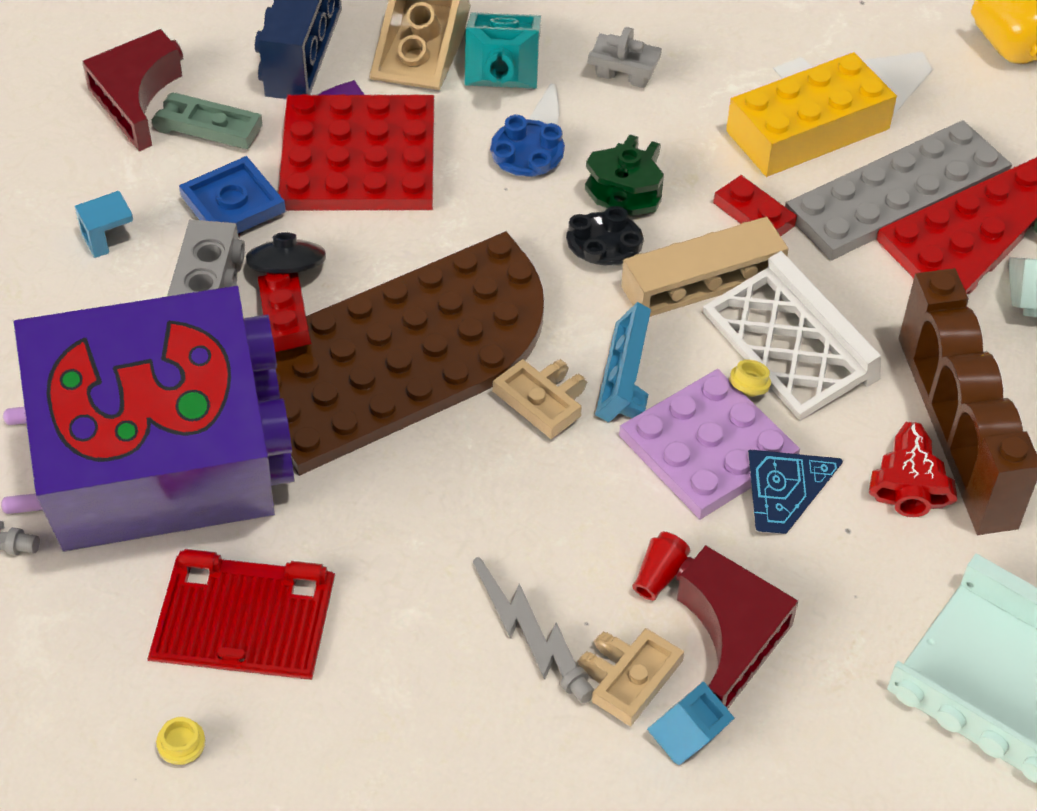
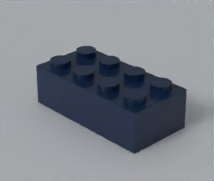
(294, 44)

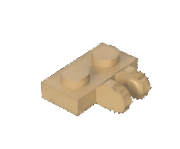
(538, 397)
(637, 675)

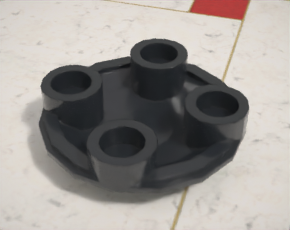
(604, 236)

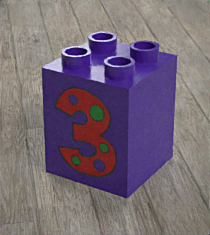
(152, 417)

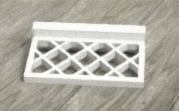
(823, 323)

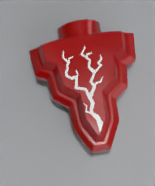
(912, 475)

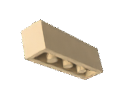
(700, 266)

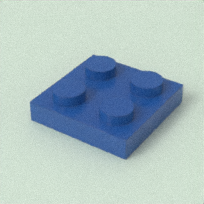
(233, 195)

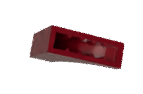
(130, 77)
(740, 614)

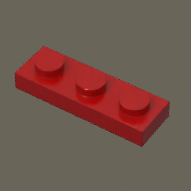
(285, 305)

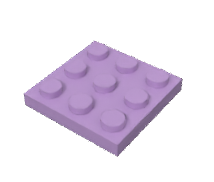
(702, 441)

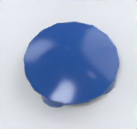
(527, 146)

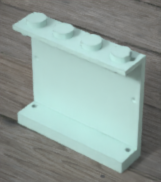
(981, 665)

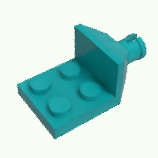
(502, 50)

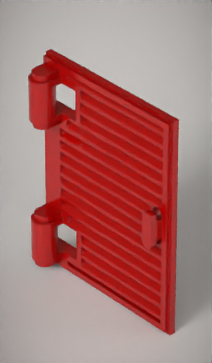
(243, 615)

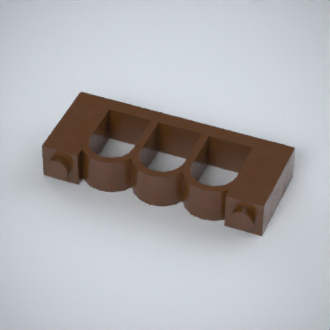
(966, 403)

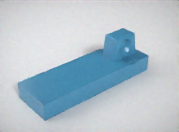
(618, 389)

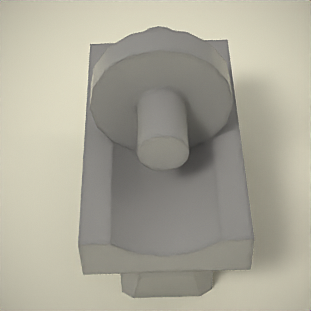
(624, 55)

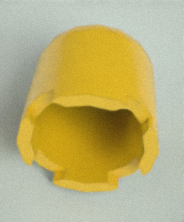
(1009, 27)

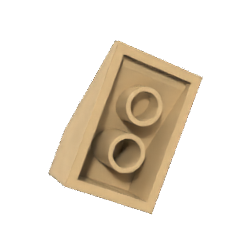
(419, 41)

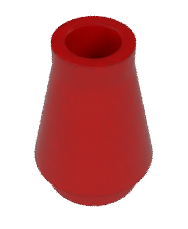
(660, 564)

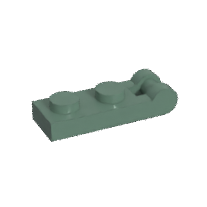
(207, 120)

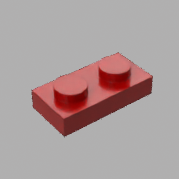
(748, 203)

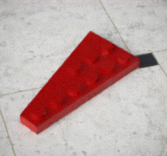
(968, 228)

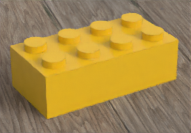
(810, 113)

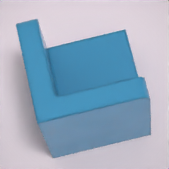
(99, 216)
(691, 723)

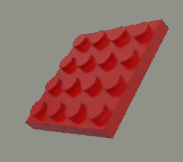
(358, 152)

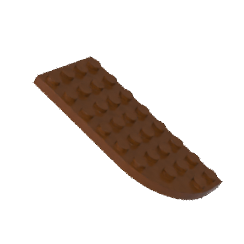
(409, 349)

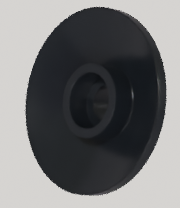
(285, 255)

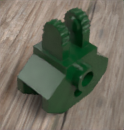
(628, 175)

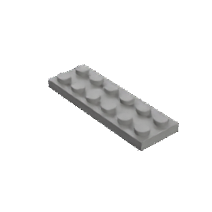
(858, 204)

